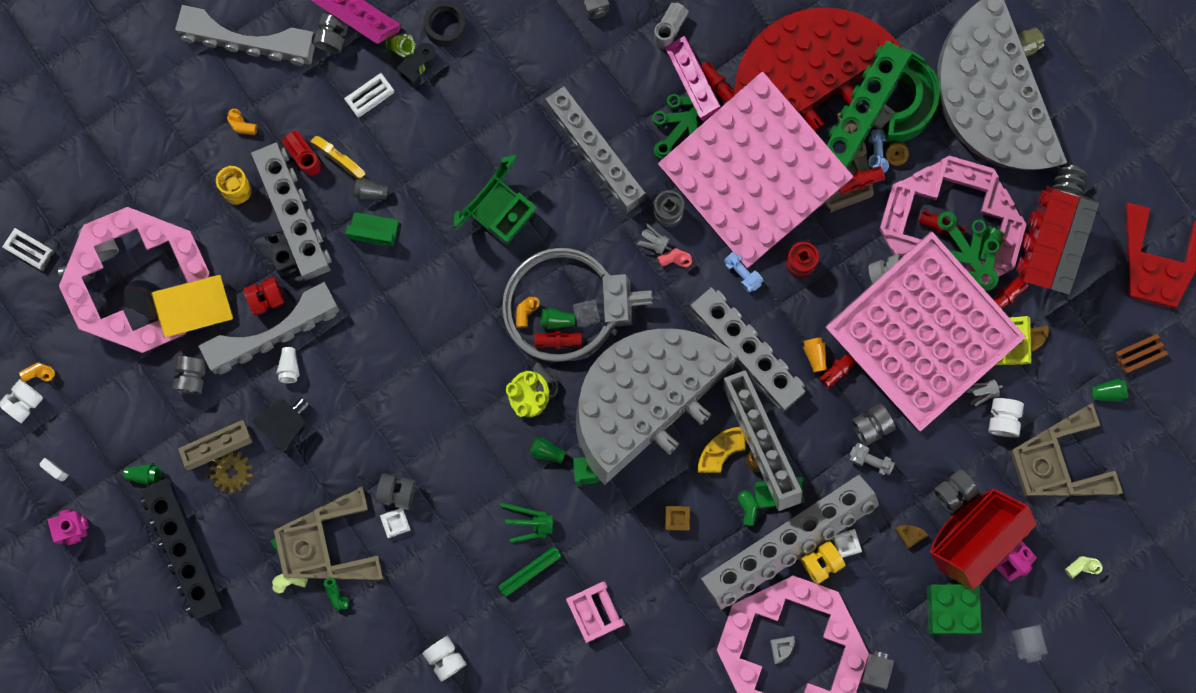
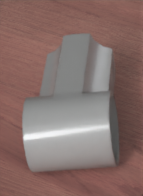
(670, 25)

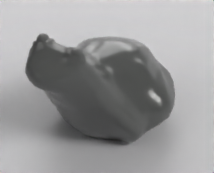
(550, 379)

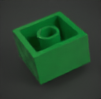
(953, 610)

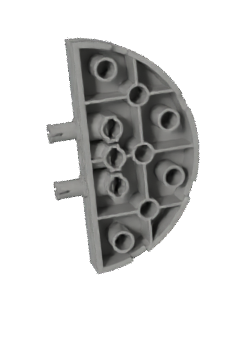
(642, 390)

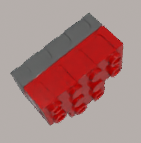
(1056, 239)

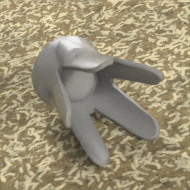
(660, 242)
(986, 390)

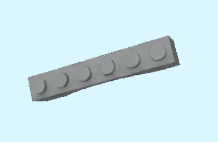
(289, 45)
(226, 351)

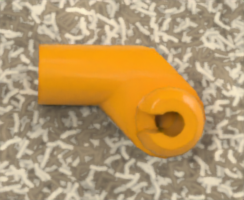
(238, 123)
(524, 309)
(37, 370)

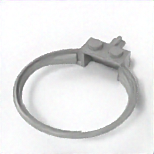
(617, 302)

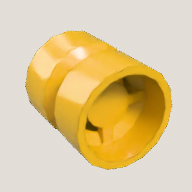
(233, 185)
(829, 556)

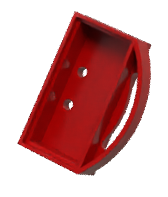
(981, 536)

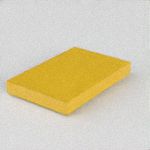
(192, 306)

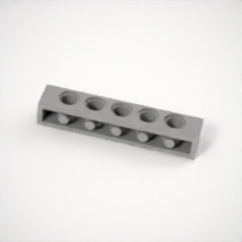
(595, 149)
(266, 160)
(783, 397)
(762, 440)

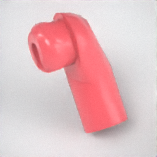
(675, 256)

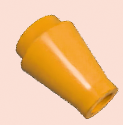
(816, 353)

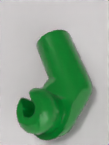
(750, 507)
(334, 596)

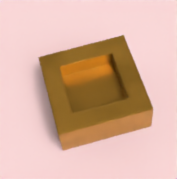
(677, 518)

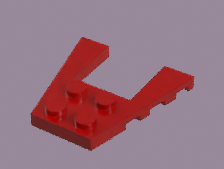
(1152, 276)

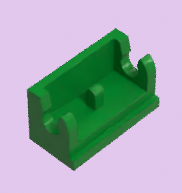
(583, 472)

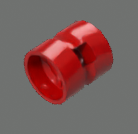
(802, 260)
(271, 291)

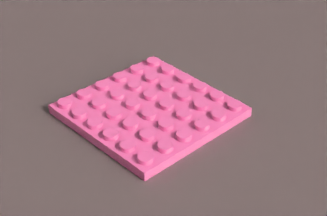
(755, 169)
(925, 331)

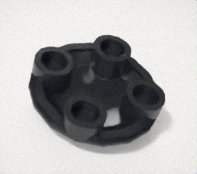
(139, 298)

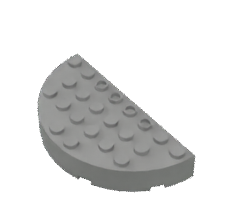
(993, 93)

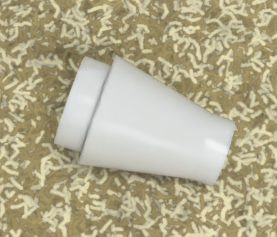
(288, 367)

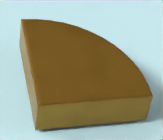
(1038, 337)
(910, 534)

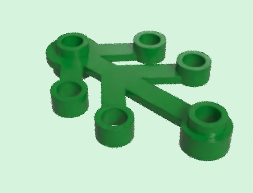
(686, 120)
(971, 254)

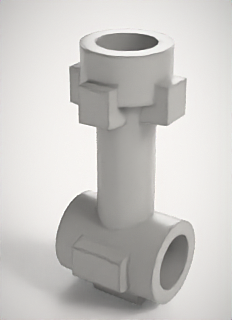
(859, 455)

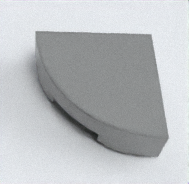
(782, 648)

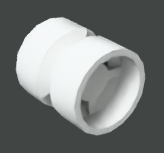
(20, 401)
(1005, 418)
(444, 658)

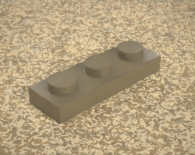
(215, 445)

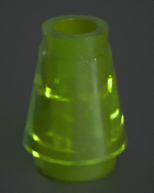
(401, 44)

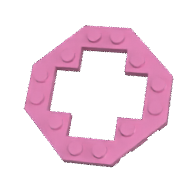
(966, 173)
(86, 261)
(769, 604)

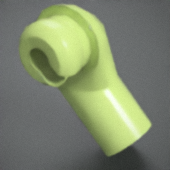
(1084, 564)
(280, 583)

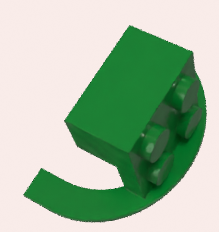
(498, 206)

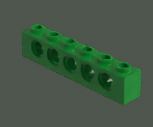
(887, 54)

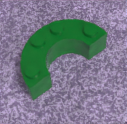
(926, 94)

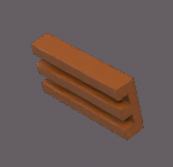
(1158, 346)

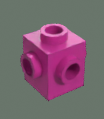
(68, 527)
(1017, 562)

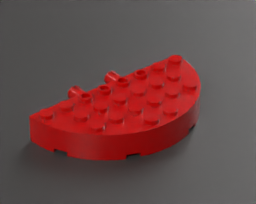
(813, 57)

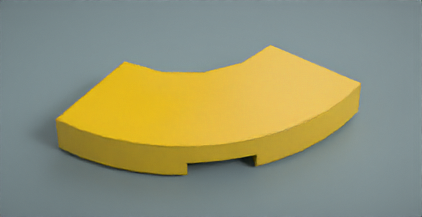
(342, 160)
(720, 449)

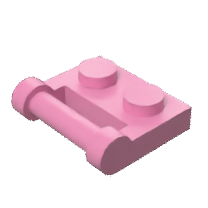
(588, 615)

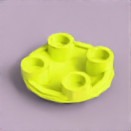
(523, 394)

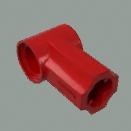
(302, 153)

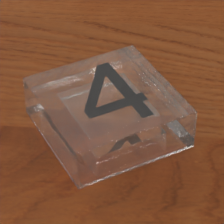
(586, 313)

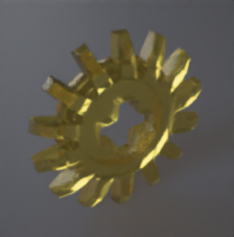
(225, 464)

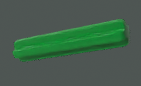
(530, 571)

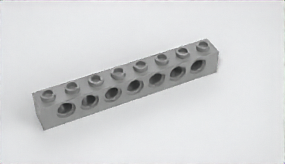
(778, 541)

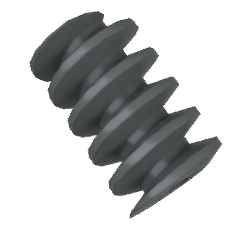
(1069, 178)

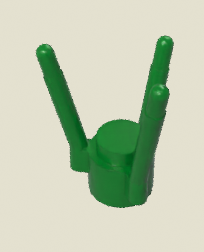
(541, 523)

